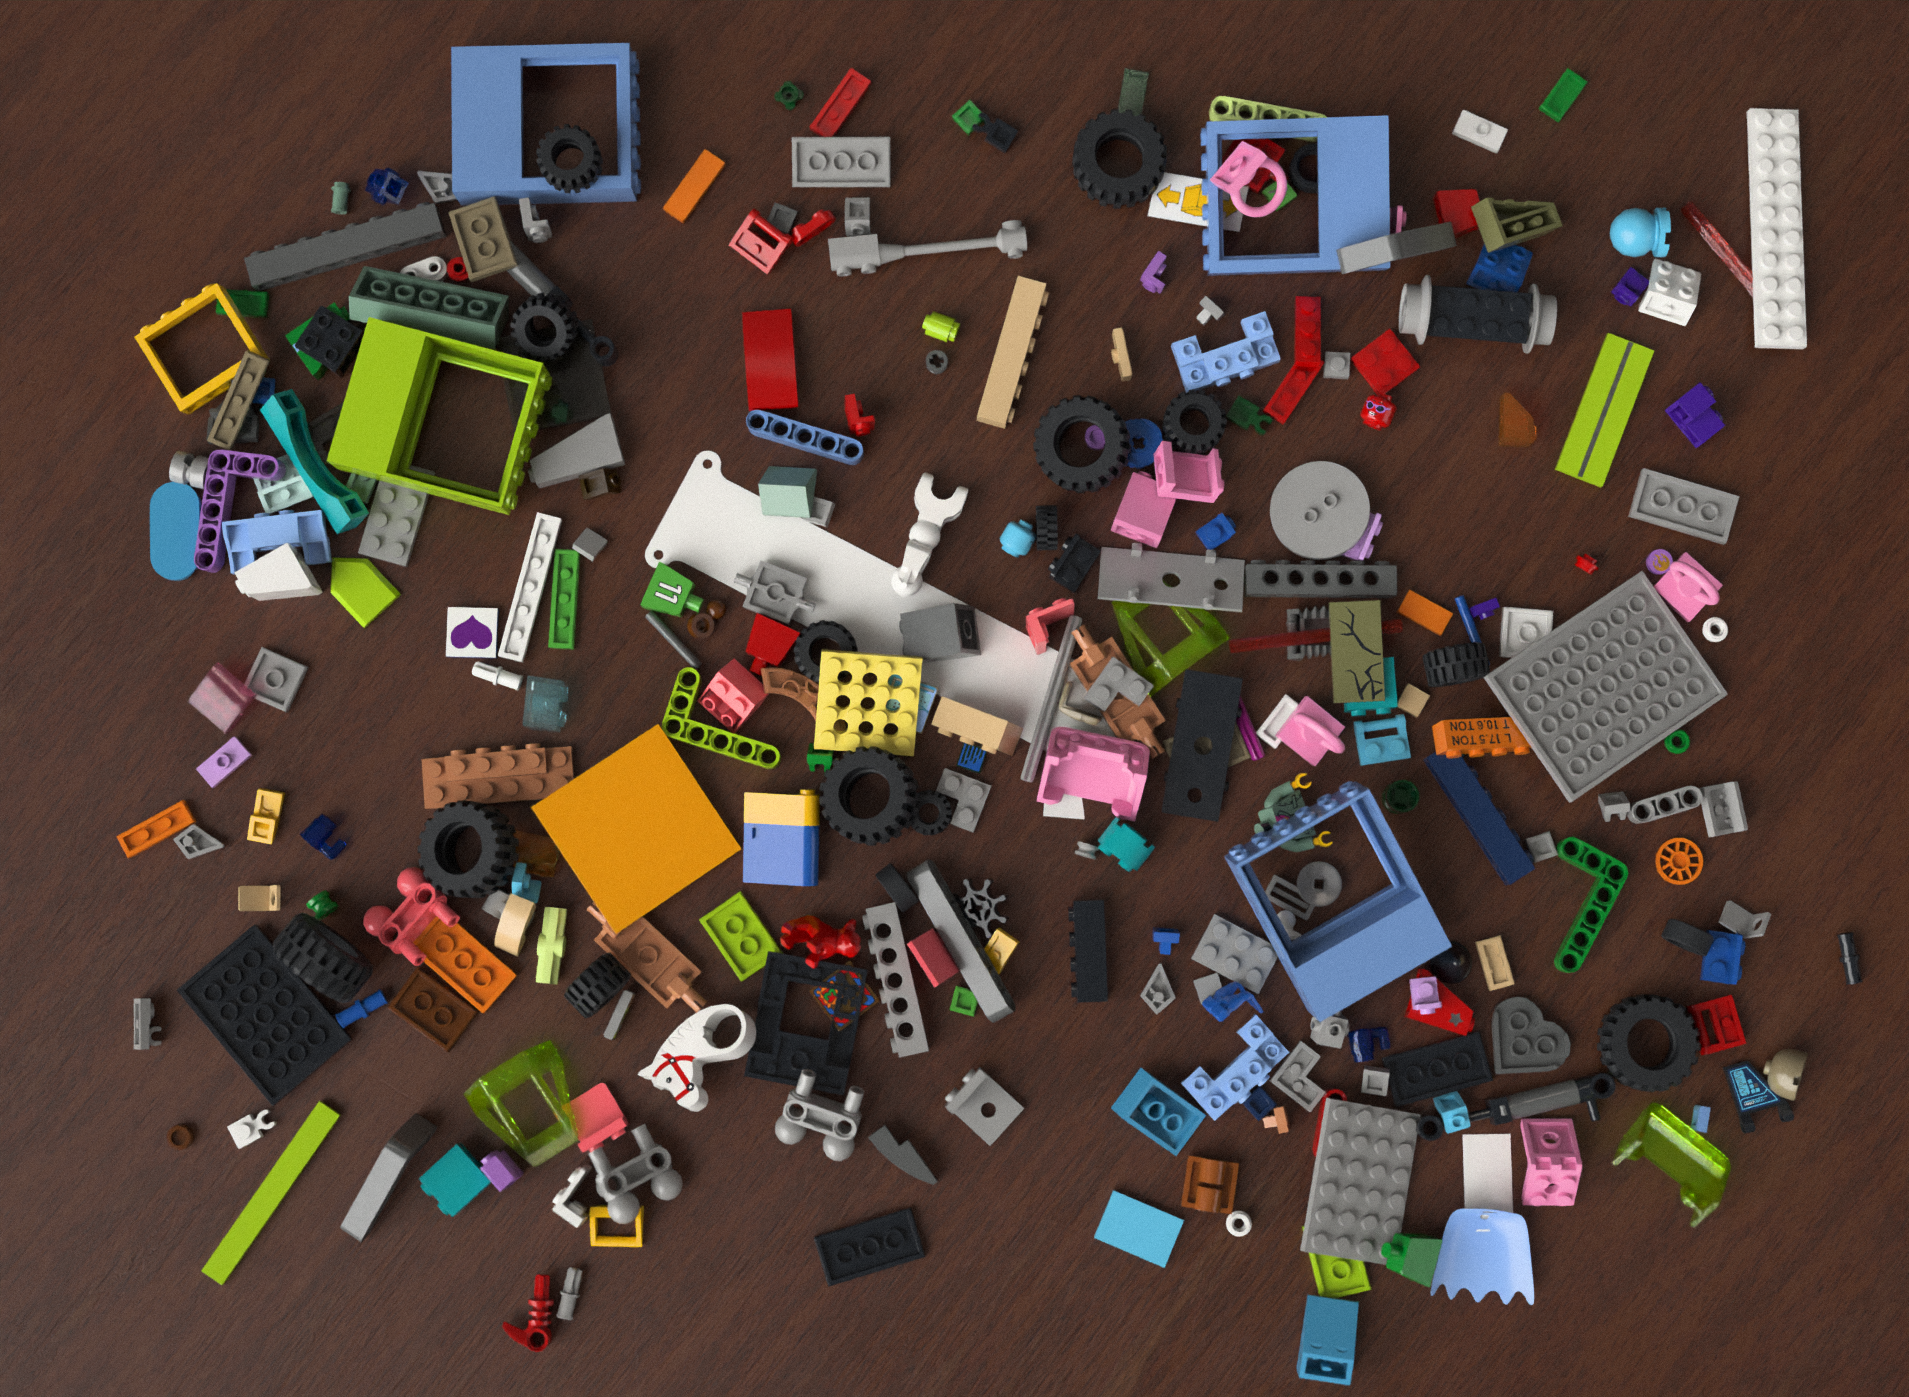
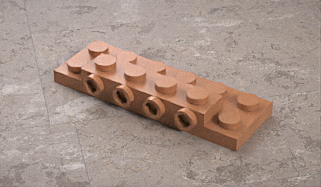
(496, 776)

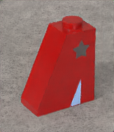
(1452, 1016)

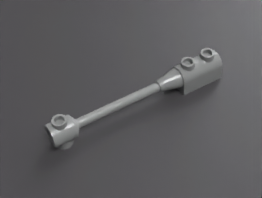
(867, 254)

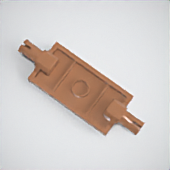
(1122, 715)
(651, 960)

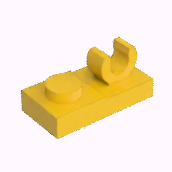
(1000, 948)

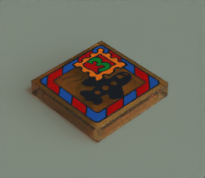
(827, 997)

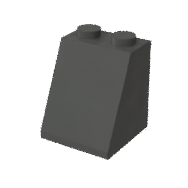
(940, 633)

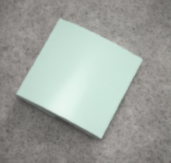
(285, 492)

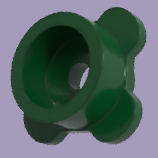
(789, 88)

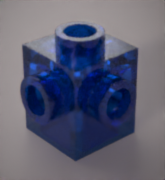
(386, 186)

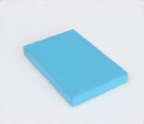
(1138, 1228)

